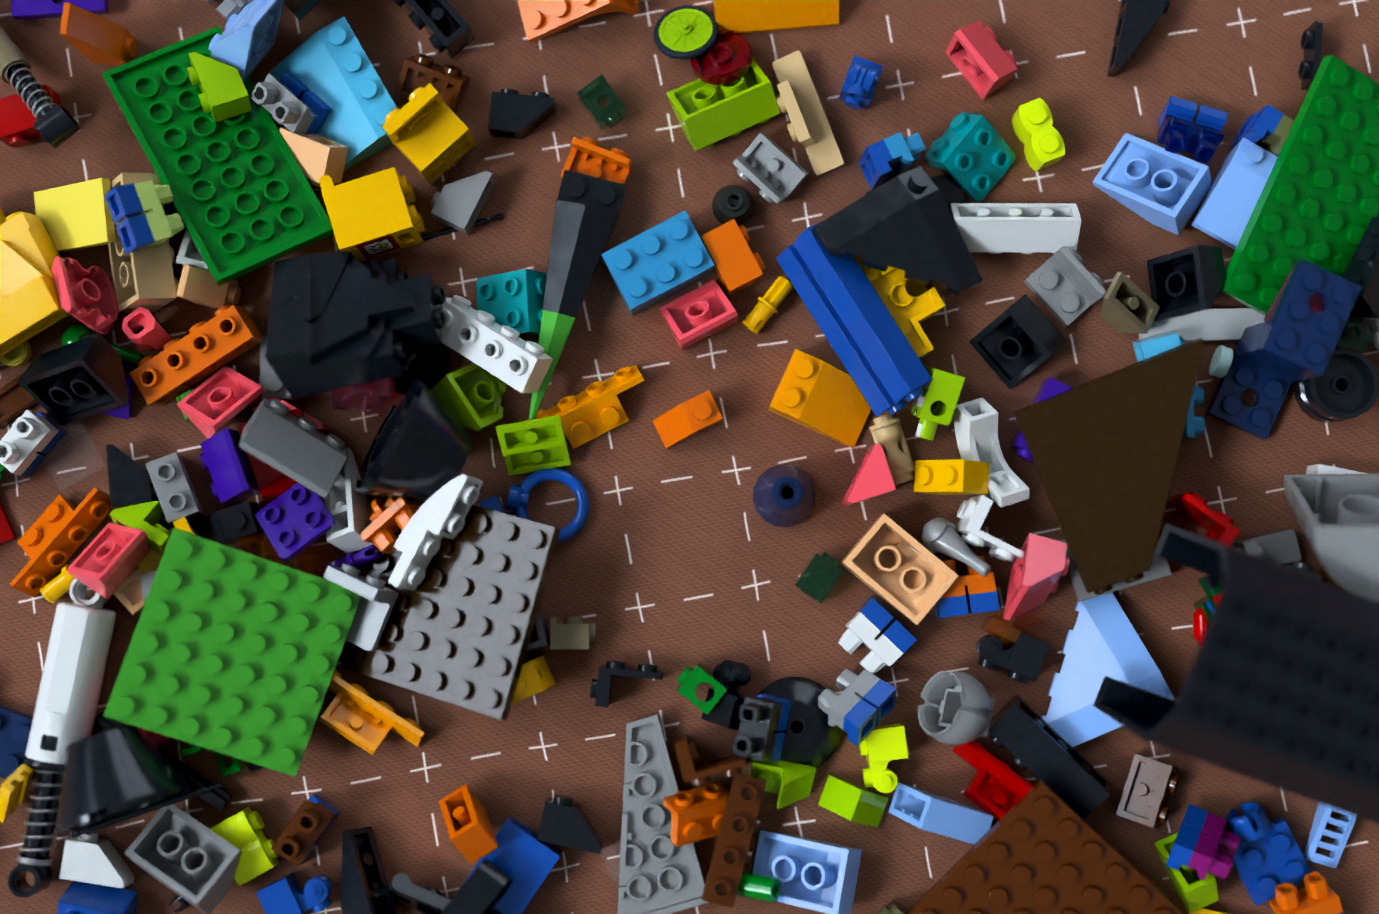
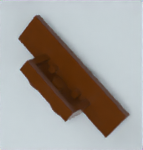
(733, 840)

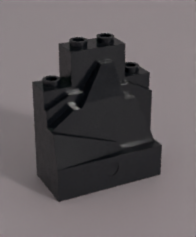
(347, 320)

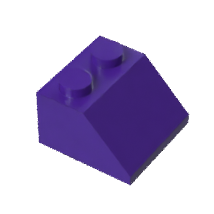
(228, 467)

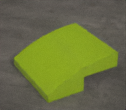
(533, 445)

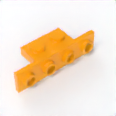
(595, 408)
(364, 719)

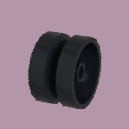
(1343, 391)

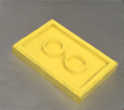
(76, 214)

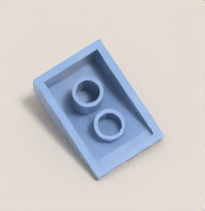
(248, 36)
(1154, 182)
(1235, 192)
(809, 871)

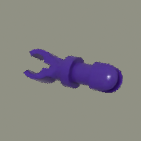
(356, 558)

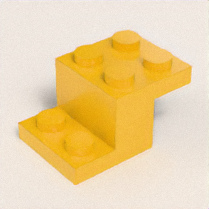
(428, 133)

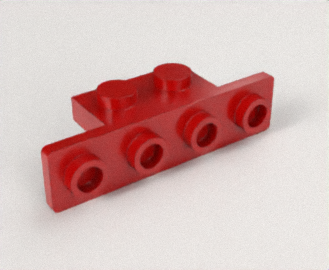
(994, 784)

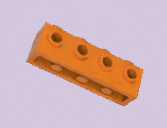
(196, 355)

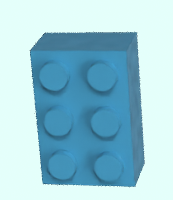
(658, 262)

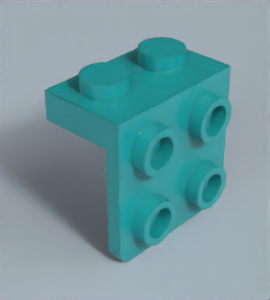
(971, 154)
(514, 299)

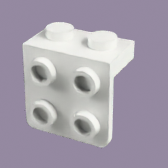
(972, 515)

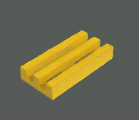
(14, 794)

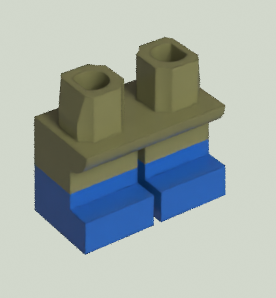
(1266, 129)

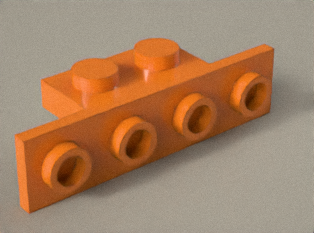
(57, 537)

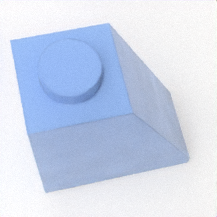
(939, 814)

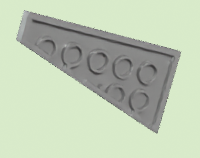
(653, 871)

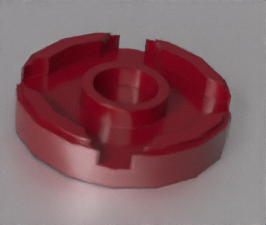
(725, 60)

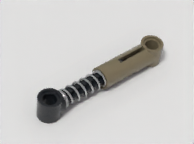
(52, 119)

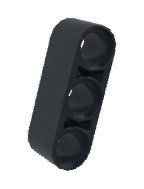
(480, 891)

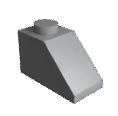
(462, 201)

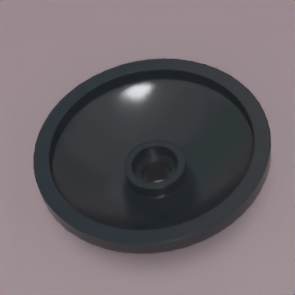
(816, 739)

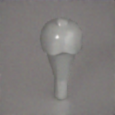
(941, 537)

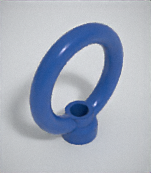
(519, 496)

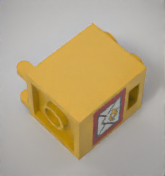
(373, 214)

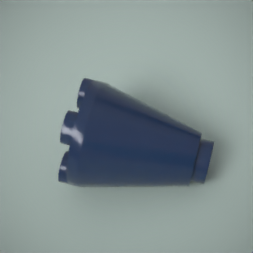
(771, 503)

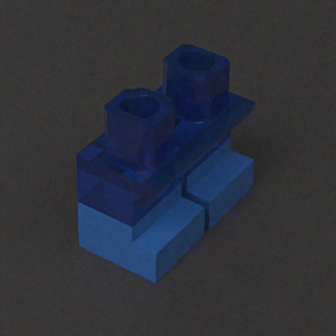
(1191, 129)

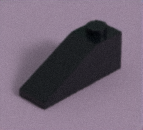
(1133, 24)
(363, 876)

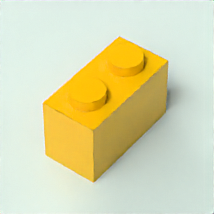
(951, 477)

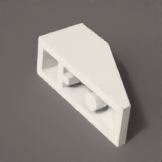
(348, 509)

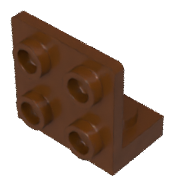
(700, 773)

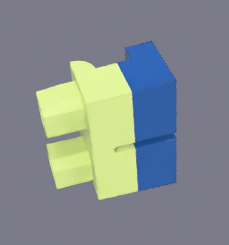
(141, 214)

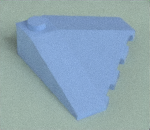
(1097, 647)

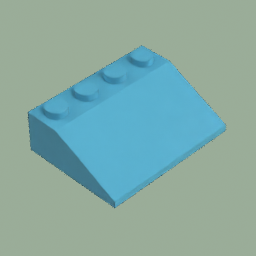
(345, 79)

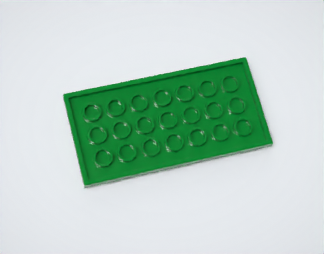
(227, 177)
(1317, 191)

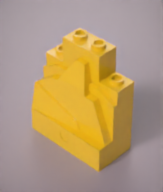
(26, 280)

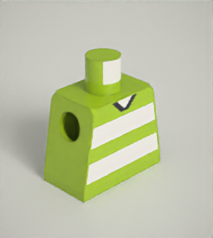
(943, 389)

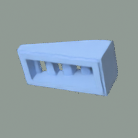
(1340, 837)

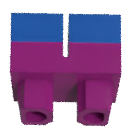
(1199, 841)

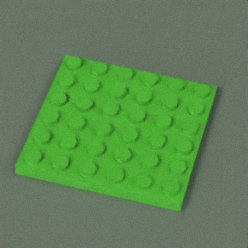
(233, 652)

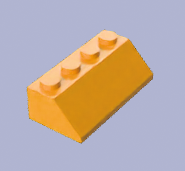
(774, 15)

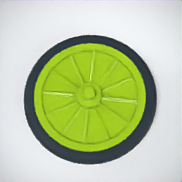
(686, 32)

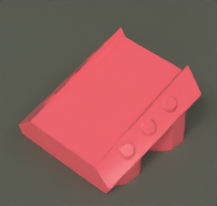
(86, 294)

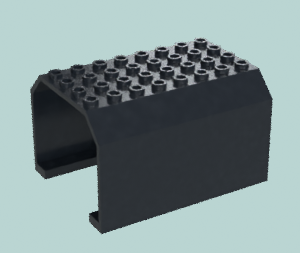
(1276, 684)

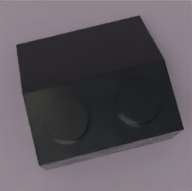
(1186, 280)
(1017, 341)

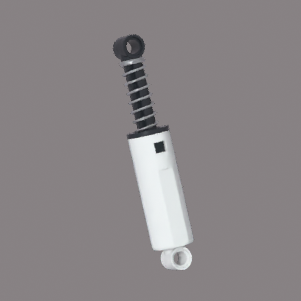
(61, 716)

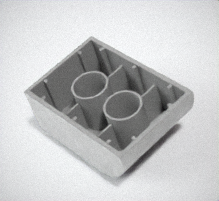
(1341, 525)

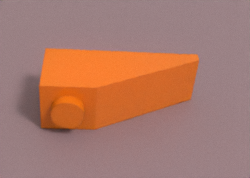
(97, 37)

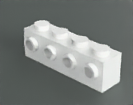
(1017, 226)
(494, 346)

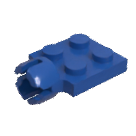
(1265, 852)

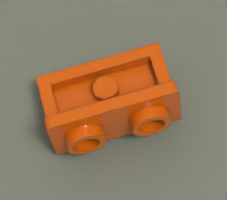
(594, 161)
(696, 813)

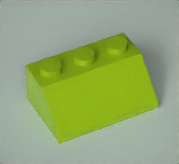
(723, 110)

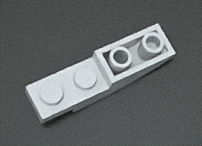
(437, 518)

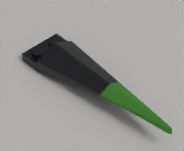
(581, 229)

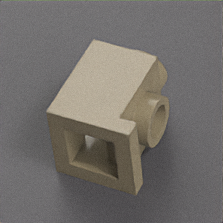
(571, 633)

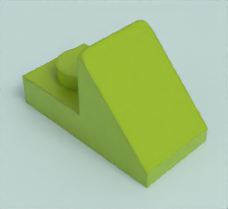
(146, 518)
(785, 778)

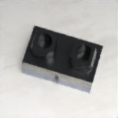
(760, 726)

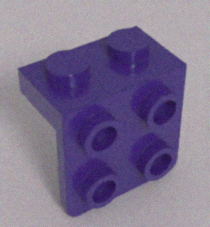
(295, 520)

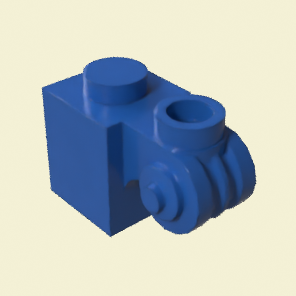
(860, 83)
(287, 898)

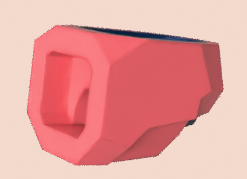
(145, 330)

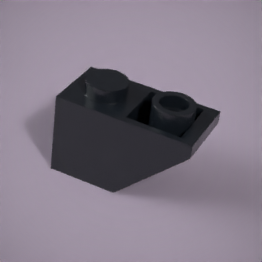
(518, 114)

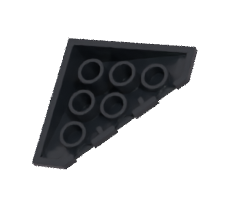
(903, 228)

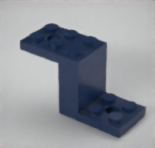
(1285, 349)

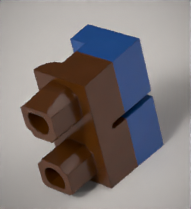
(305, 830)

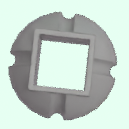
(955, 708)

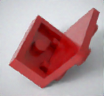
(1218, 525)

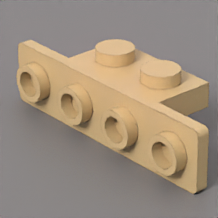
(806, 113)

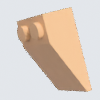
(899, 569)

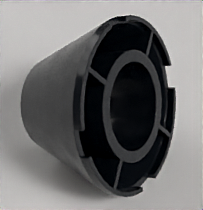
(415, 447)
(113, 777)

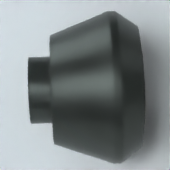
(724, 200)

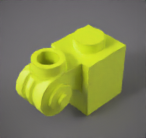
(881, 747)

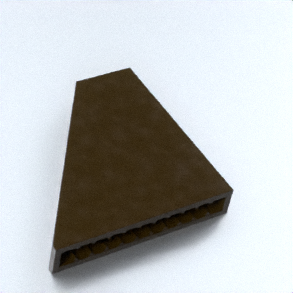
(1111, 460)

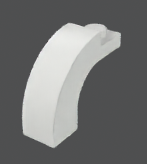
(978, 441)

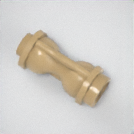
(887, 434)

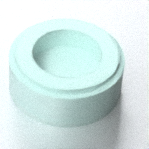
(1221, 361)

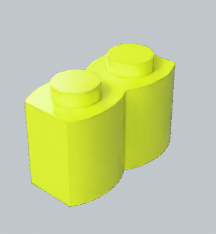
(1041, 141)
(246, 834)

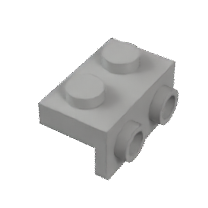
(770, 169)

